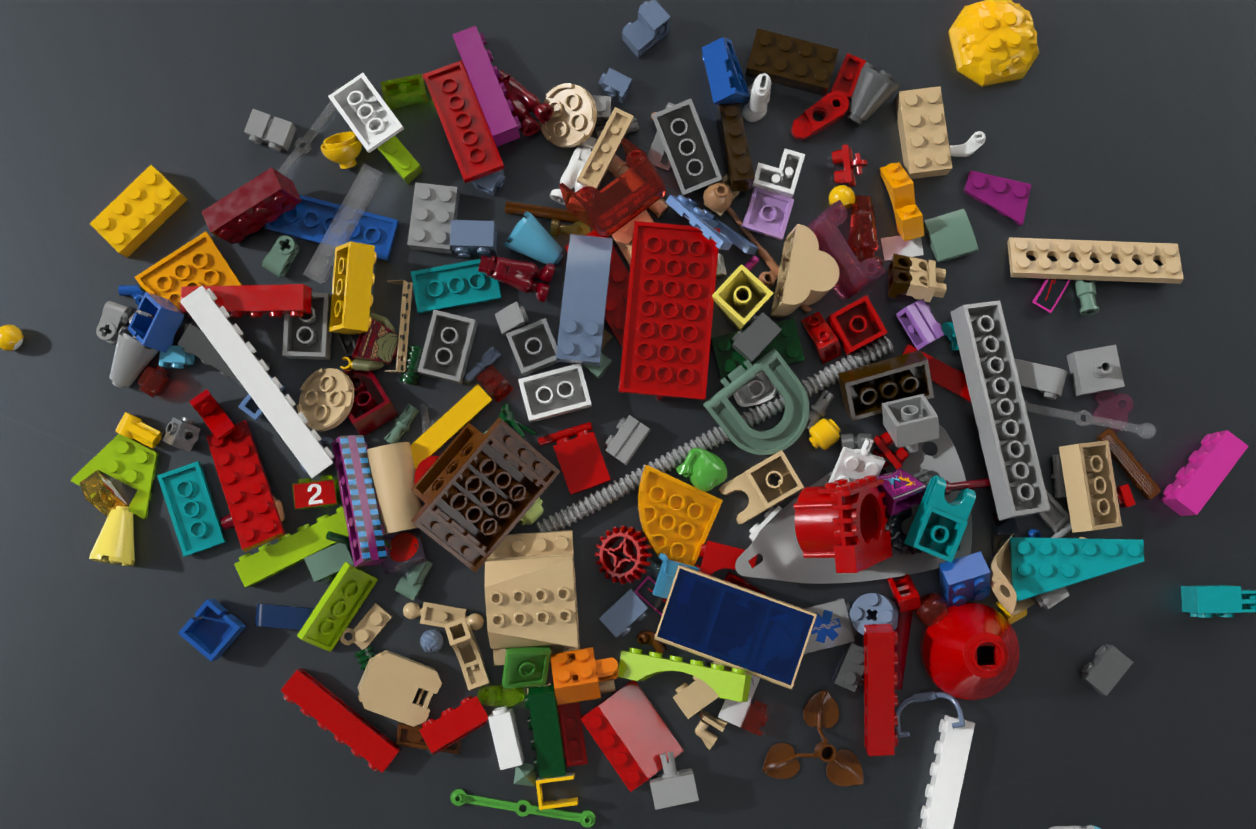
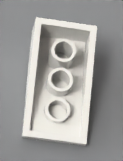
(366, 112)

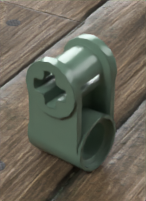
(279, 258)

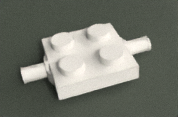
(857, 463)

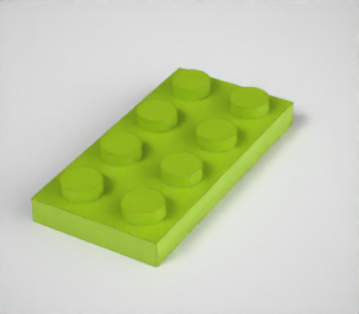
(337, 607)

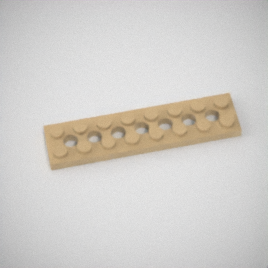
(1103, 251)

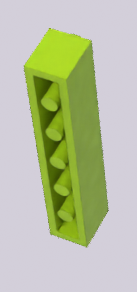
(290, 549)

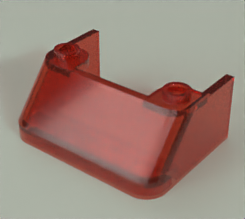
(622, 198)

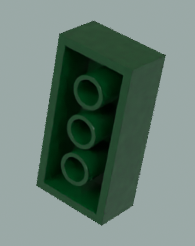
(786, 343)

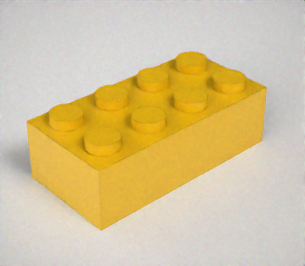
(138, 211)
(352, 288)

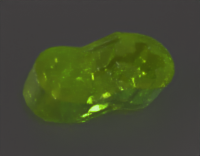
(490, 693)

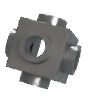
(181, 433)

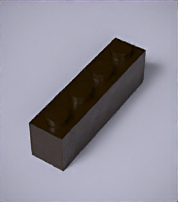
(735, 147)

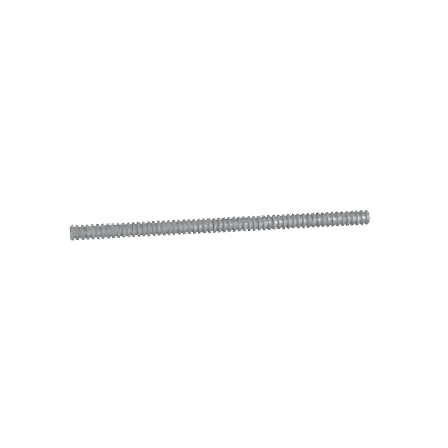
(712, 438)

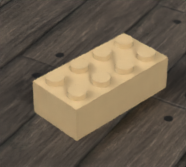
(923, 132)
(1090, 486)

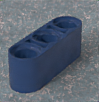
(282, 616)

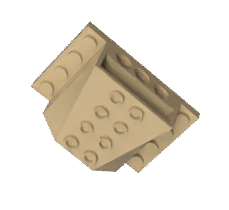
(532, 593)

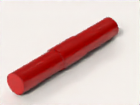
(569, 432)

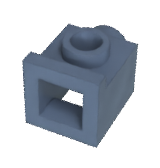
(615, 84)

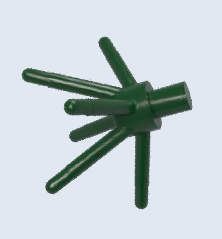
(508, 417)

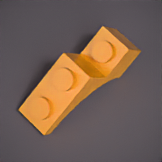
(902, 195)

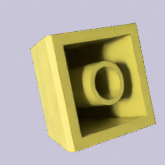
(741, 297)

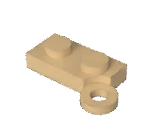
(368, 627)

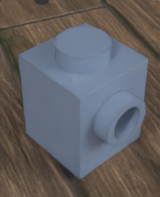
(490, 183)

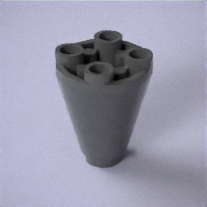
(870, 93)

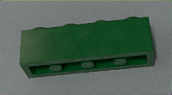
(546, 731)

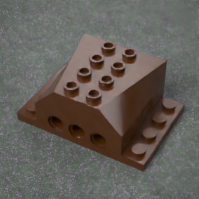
(480, 491)

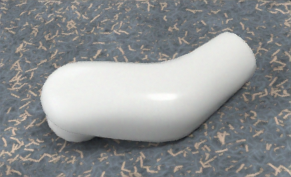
(968, 148)

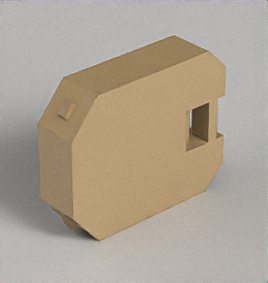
(391, 686)

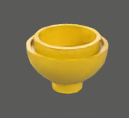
(342, 149)

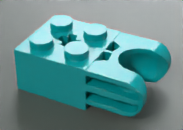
(939, 516)
(1217, 600)

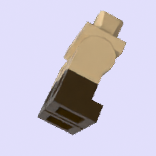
(915, 278)

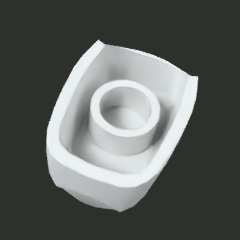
(755, 391)

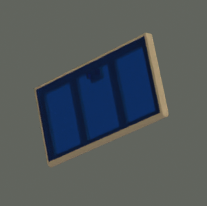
(735, 626)

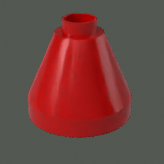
(951, 647)

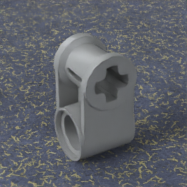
(112, 319)

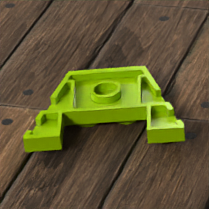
(128, 463)

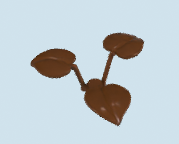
(843, 765)

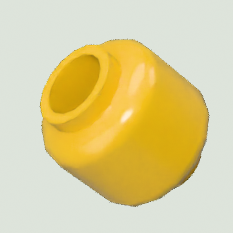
(824, 434)

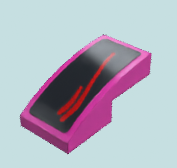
(1050, 293)
(645, 592)

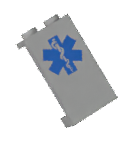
(831, 626)

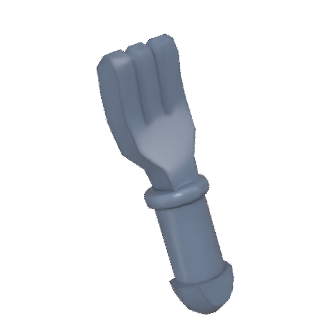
(487, 359)

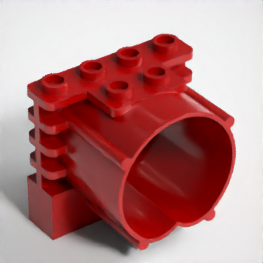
(844, 523)

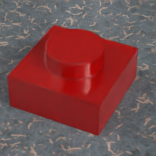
(1124, 495)

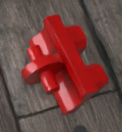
(847, 175)
(895, 458)

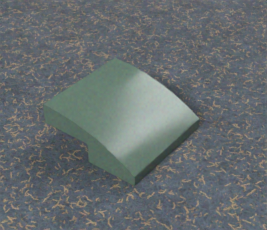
(951, 235)

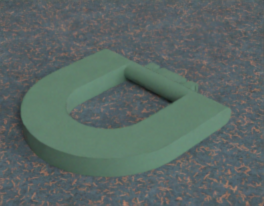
(794, 399)

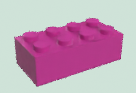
(1203, 473)

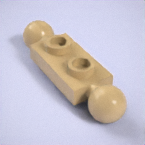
(439, 614)

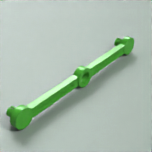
(459, 797)

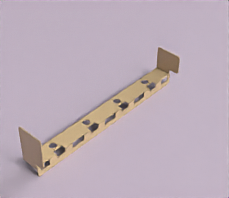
(401, 328)

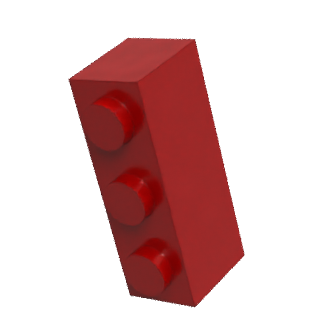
(454, 724)

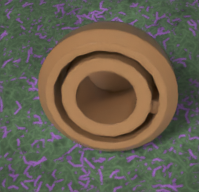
(718, 196)

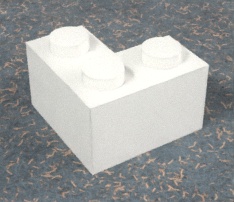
(781, 179)

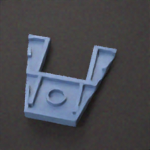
(706, 222)

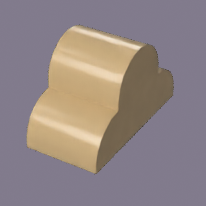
(803, 273)

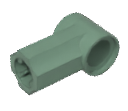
(411, 582)

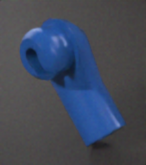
(132, 290)

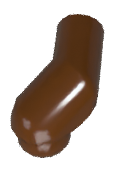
(647, 637)

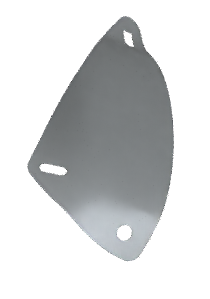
(785, 560)

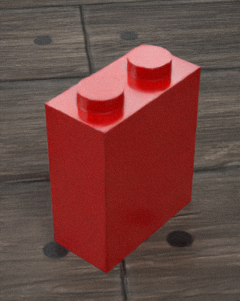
(581, 462)

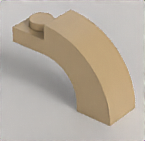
(468, 653)

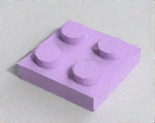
(767, 213)

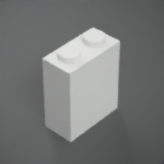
(506, 737)

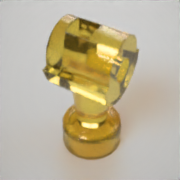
(577, 228)

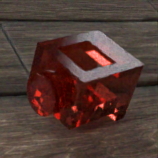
(755, 717)

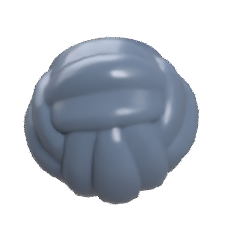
(431, 640)

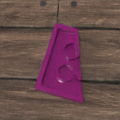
(1000, 193)

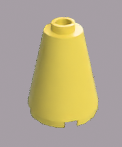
(116, 539)

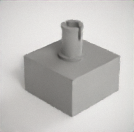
(1095, 370)
(910, 421)
(673, 786)

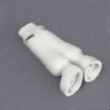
(760, 97)
(574, 169)

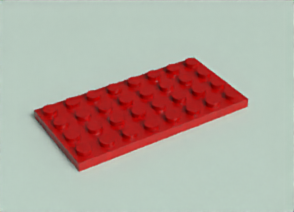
(669, 311)

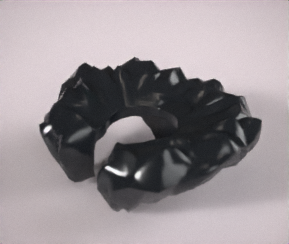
(897, 535)

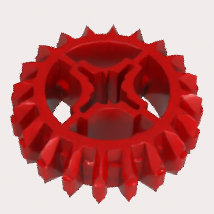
(619, 561)

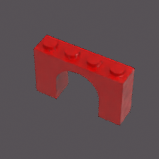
(720, 556)

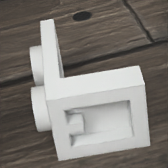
(769, 515)

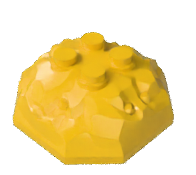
(994, 41)

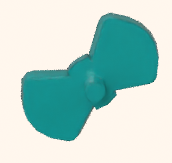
(949, 332)

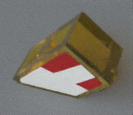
(101, 493)

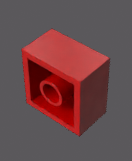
(856, 325)

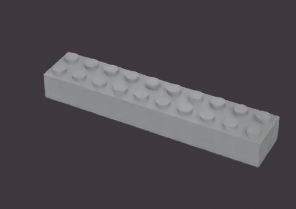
(999, 410)

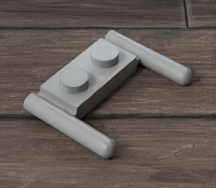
(1056, 518)

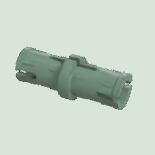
(401, 424)

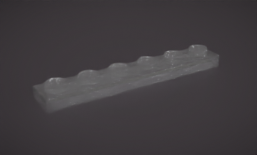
(343, 223)

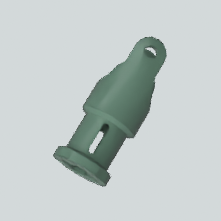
(1086, 293)

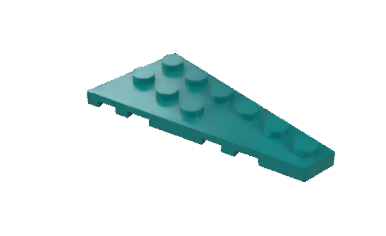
(1053, 563)

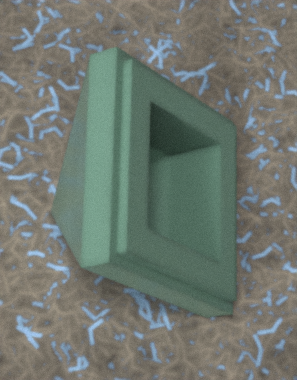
(525, 775)

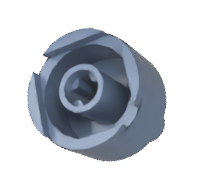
(868, 603)

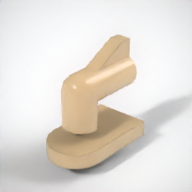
(701, 729)

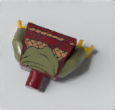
(375, 346)

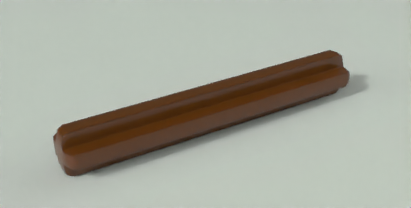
(541, 212)

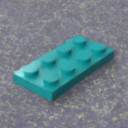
(453, 286)
(191, 509)

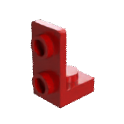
(822, 336)
(212, 414)

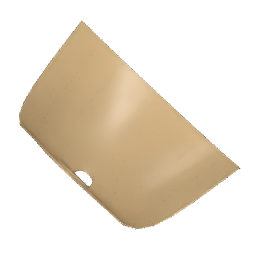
(1001, 582)

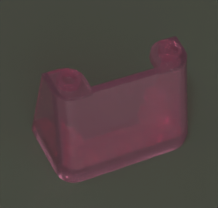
(853, 275)

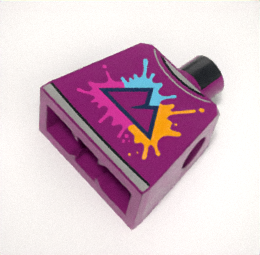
(900, 490)

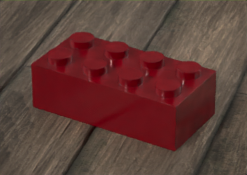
(251, 206)

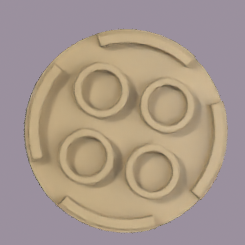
(572, 116)
(326, 398)

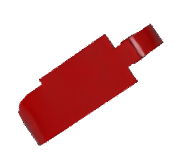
(807, 127)

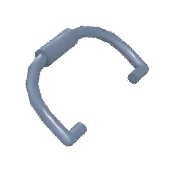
(926, 696)

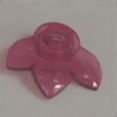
(1109, 406)

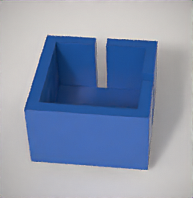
(157, 331)
(964, 579)
(214, 631)

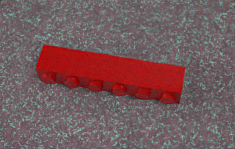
(259, 299)
(879, 689)
(340, 720)

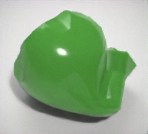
(703, 468)

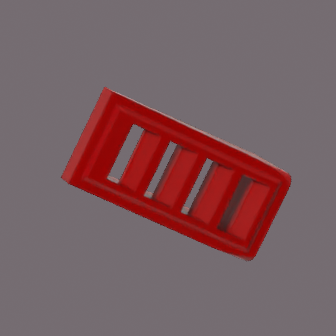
(906, 601)

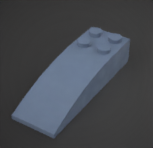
(584, 300)

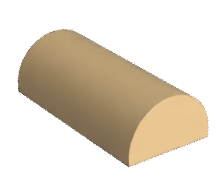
(393, 479)

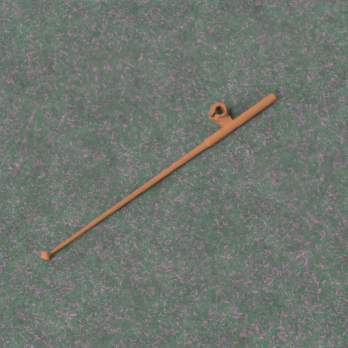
(766, 278)

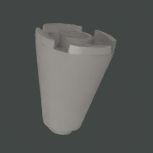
(129, 359)

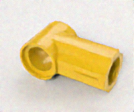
(134, 428)

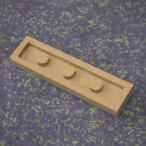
(605, 148)

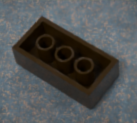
(792, 62)
(884, 381)

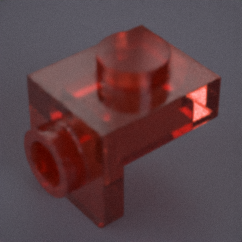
(494, 383)

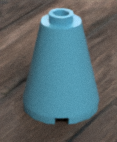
(534, 241)

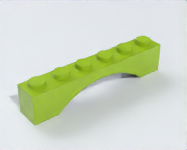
(727, 684)

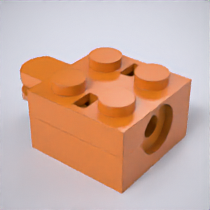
(578, 675)

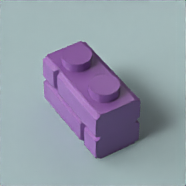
(920, 324)

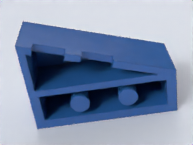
(724, 73)

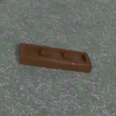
(411, 737)

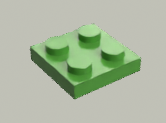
(526, 667)

